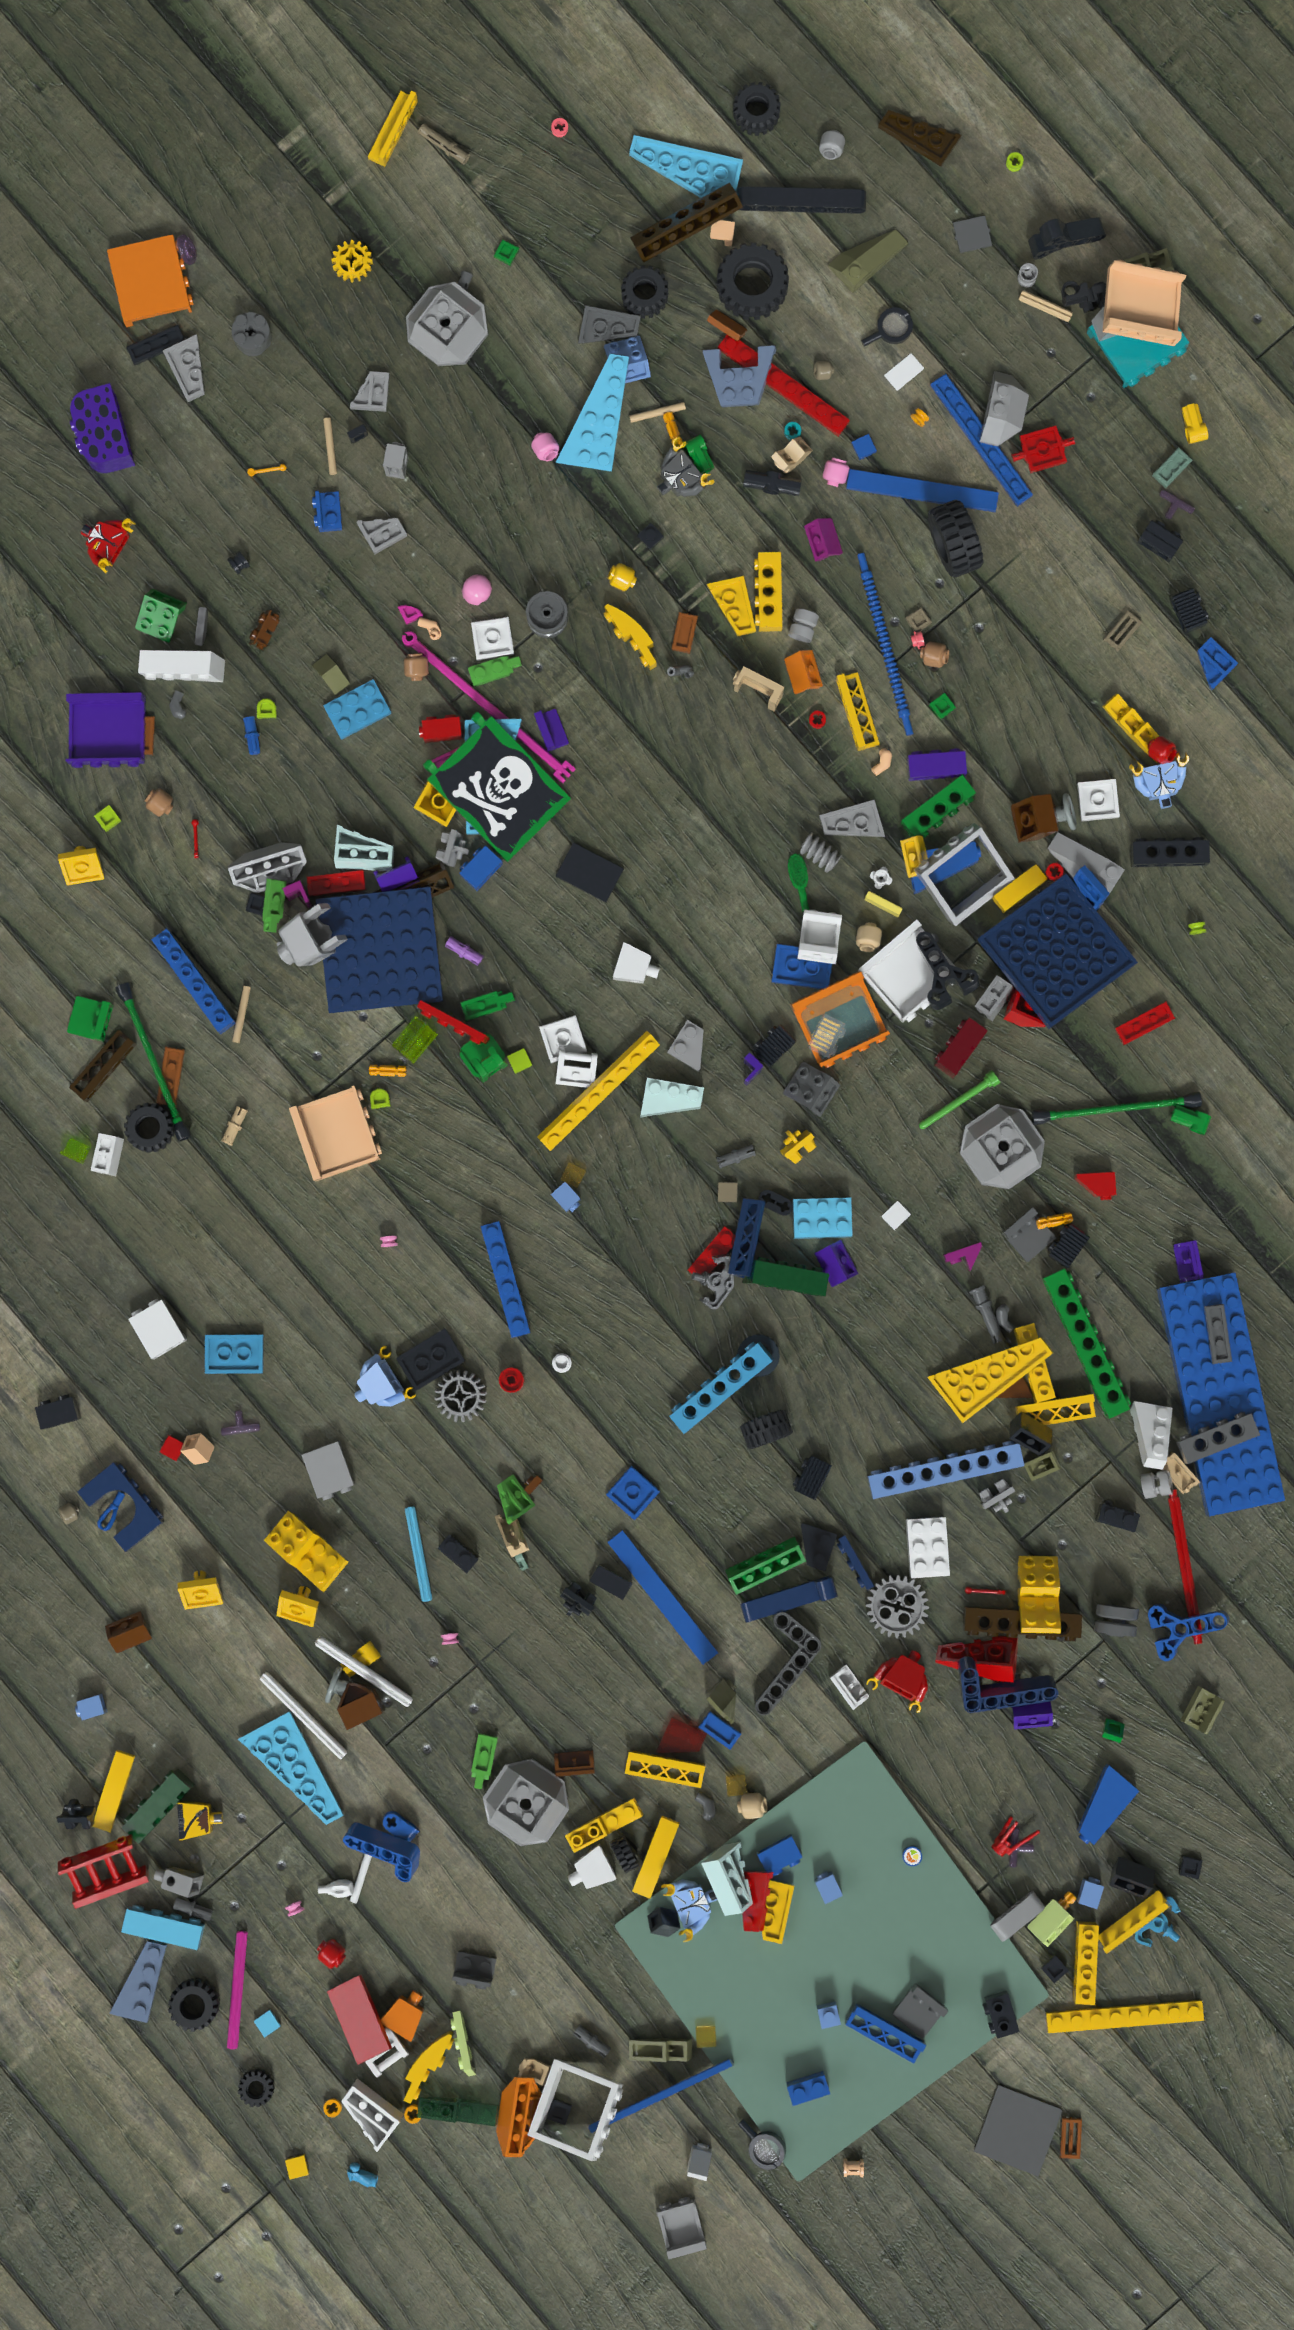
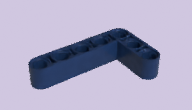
(790, 1598)
(1002, 1694)

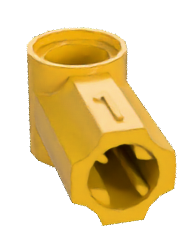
(1195, 428)
(366, 1655)

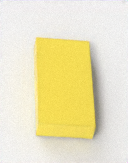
(883, 904)

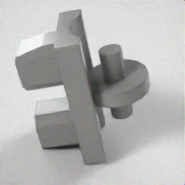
(454, 848)
(1004, 1490)

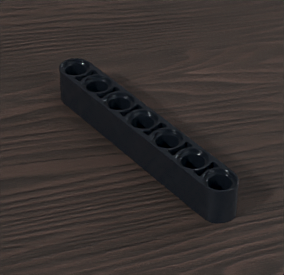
(802, 200)

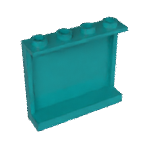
(1137, 357)

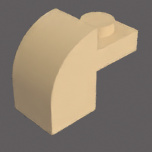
(791, 455)

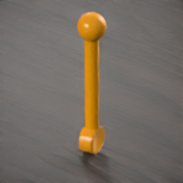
(251, 472)

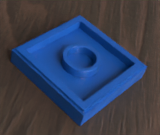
(632, 1493)

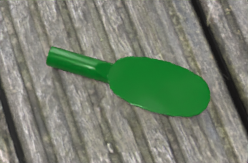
(799, 878)

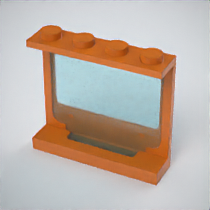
(849, 1003)

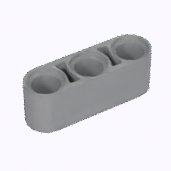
(1017, 1916)

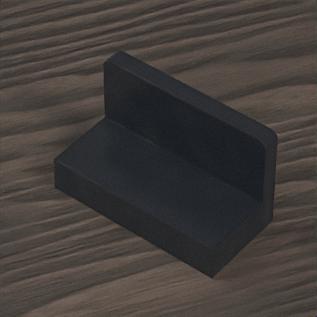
(611, 1582)

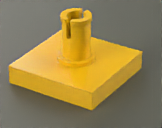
(81, 866)
(200, 1592)
(298, 1607)

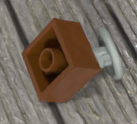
(1040, 817)
(358, 1700)

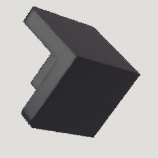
(663, 1922)

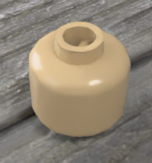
(868, 937)
(752, 1805)

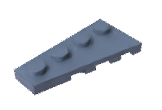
(139, 1990)

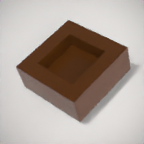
(532, 1483)

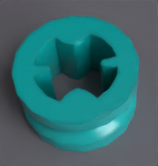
(787, 432)

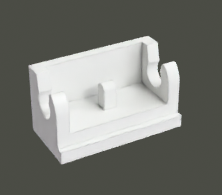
(107, 1154)
(849, 1687)

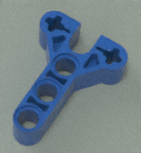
(1171, 1620)

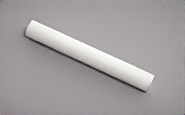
(360, 1878)

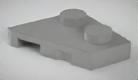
(373, 393)
(382, 533)
(688, 1045)

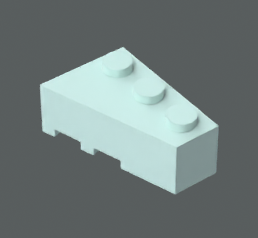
(361, 852)
(669, 1097)
(728, 1880)

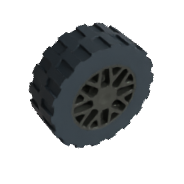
(771, 1347)

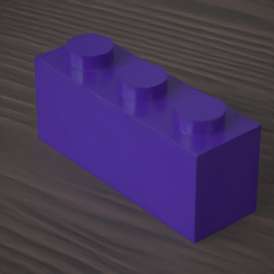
(936, 765)

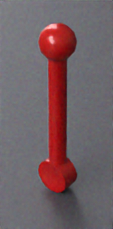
(195, 822)
(969, 1590)

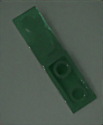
(457, 2110)

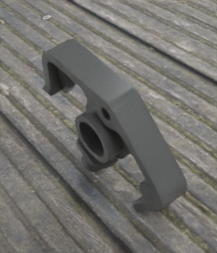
(719, 1282)

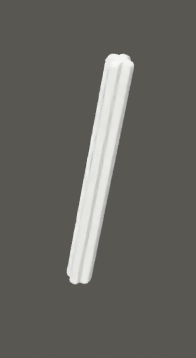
(363, 1671)
(304, 1715)

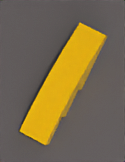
(1130, 722)
(113, 1790)
(655, 1857)

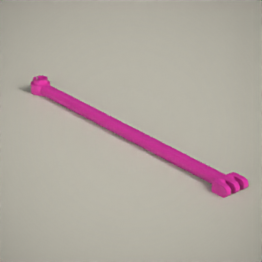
(488, 706)

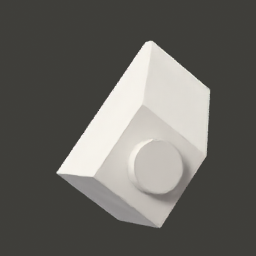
(699, 2161)

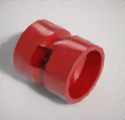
(511, 1380)

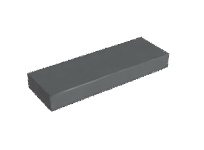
(1217, 1334)

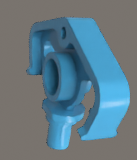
(1159, 1924)

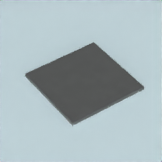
(1018, 2130)

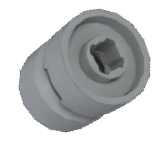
(803, 625)
(1150, 1486)

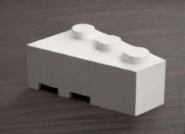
(1153, 1432)
(372, 2113)

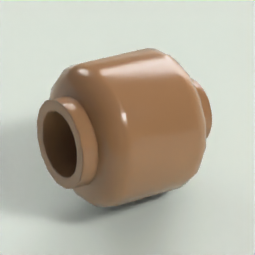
(934, 654)
(416, 666)
(159, 802)

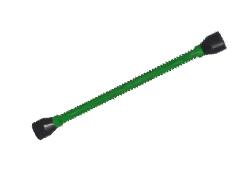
(125, 993)
(1190, 1100)

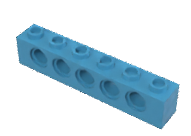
(686, 1422)

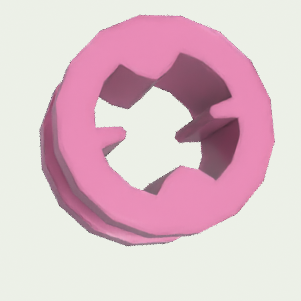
(388, 1241)
(449, 1638)
(294, 1908)

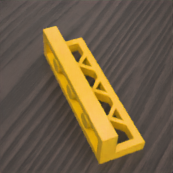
(393, 128)
(851, 711)
(1059, 1404)
(666, 1762)
(1133, 1921)

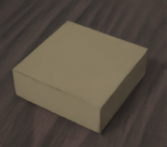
(918, 620)
(727, 1192)

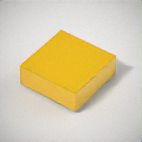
(297, 2166)

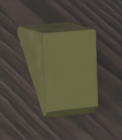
(331, 674)
(1042, 1465)

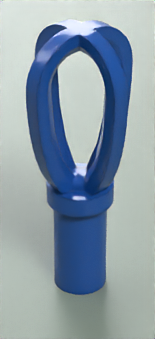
(114, 1506)

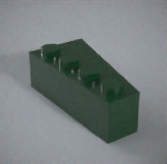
(788, 1278)
(158, 1805)

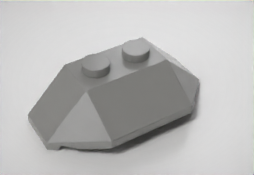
(1004, 410)
(276, 862)

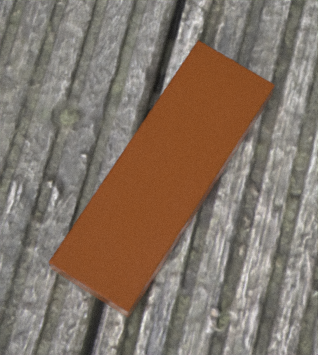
(171, 1071)

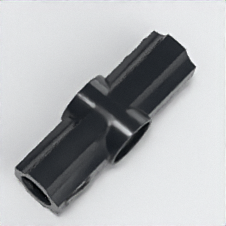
(772, 482)

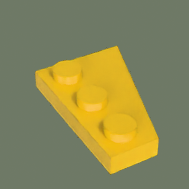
(735, 604)
(777, 1910)

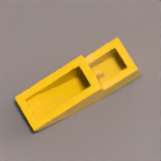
(1019, 888)

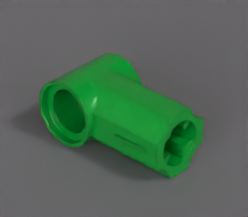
(697, 451)
(1195, 1121)

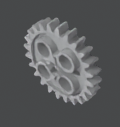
(892, 1623)

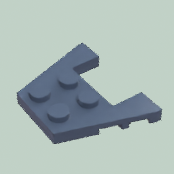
(739, 385)

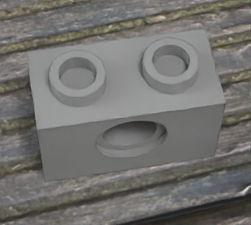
(395, 460)

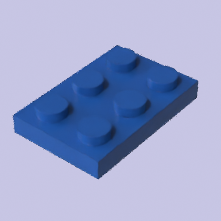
(799, 972)

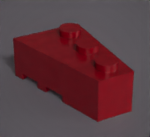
(960, 1047)

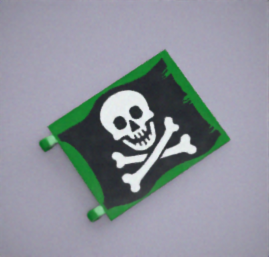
(497, 788)

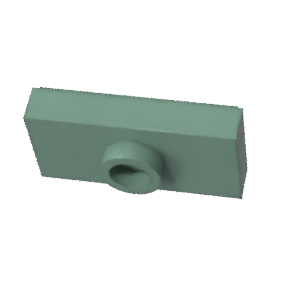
(1172, 468)

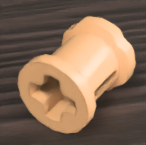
(853, 2167)

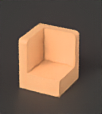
(723, 231)
(197, 1448)

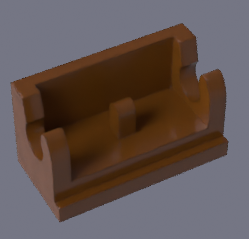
(574, 1763)

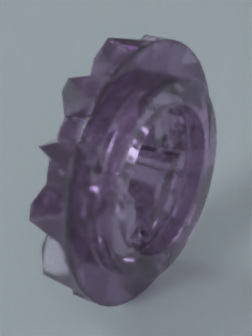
(186, 249)

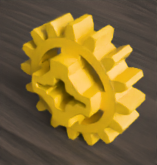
(359, 262)

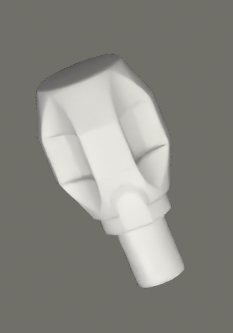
(337, 1888)

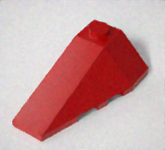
(1021, 1013)
(993, 1658)

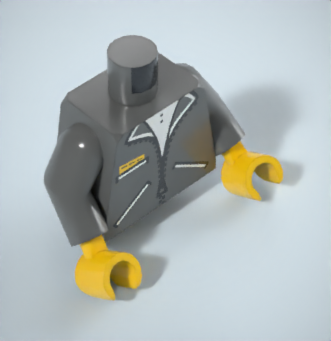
(681, 474)

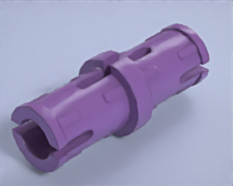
(464, 950)

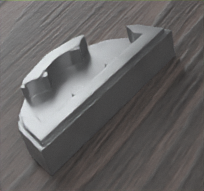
(201, 626)

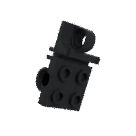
(1084, 296)

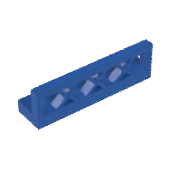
(887, 2026)

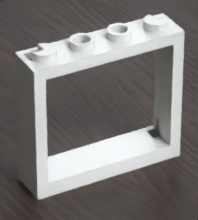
(547, 2097)

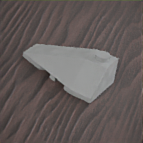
(1074, 856)

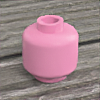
(545, 446)
(836, 472)

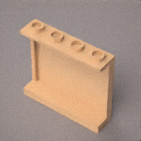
(1143, 302)
(335, 1133)

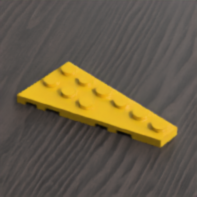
(981, 1381)

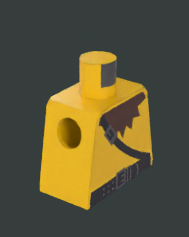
(196, 1819)

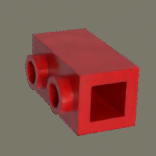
(441, 729)

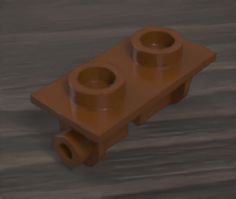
(266, 622)

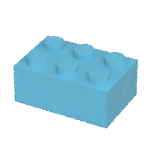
(822, 1218)

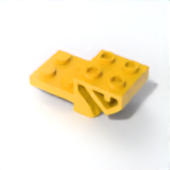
(306, 1550)
(1039, 1594)

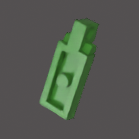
(493, 670)
(273, 904)
(483, 1758)

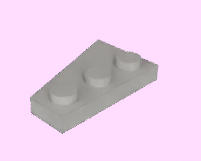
(186, 366)
(853, 821)

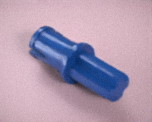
(251, 735)

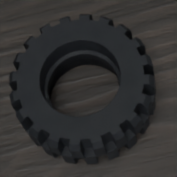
(752, 257)
(955, 538)

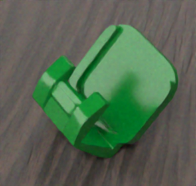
(483, 1059)

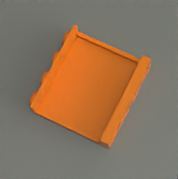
(149, 279)

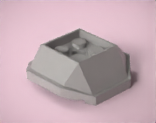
(452, 343)
(987, 1161)
(529, 1781)

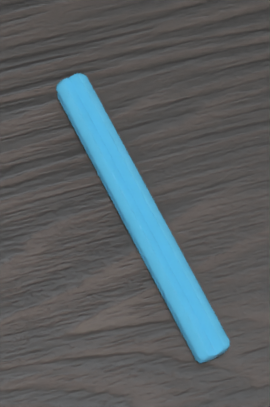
(418, 1554)

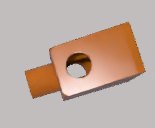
(404, 2015)

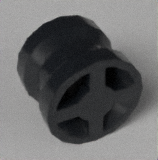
(238, 562)

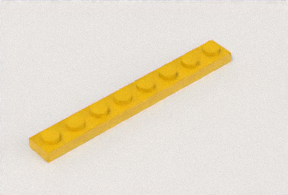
(598, 1090)
(1124, 2016)

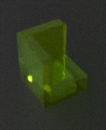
(76, 1151)

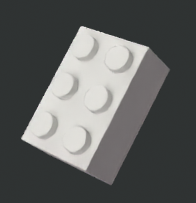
(927, 1547)

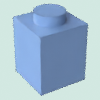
(566, 1197)
(91, 1707)
(828, 1887)
(1090, 1892)
(828, 2015)

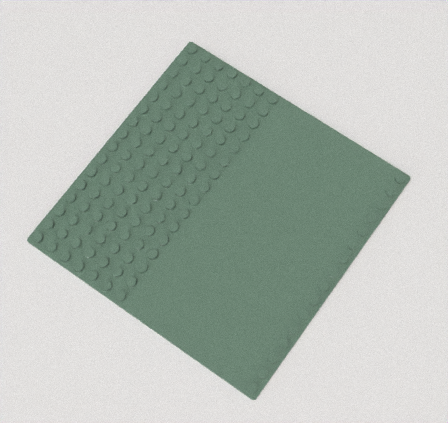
(862, 1948)

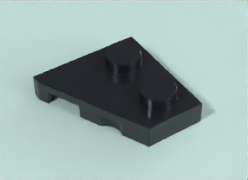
(817, 1546)

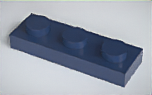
(854, 1563)

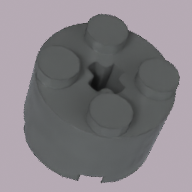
(260, 339)

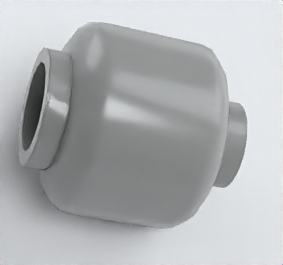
(832, 144)

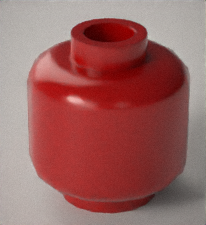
(1162, 750)
(331, 1953)

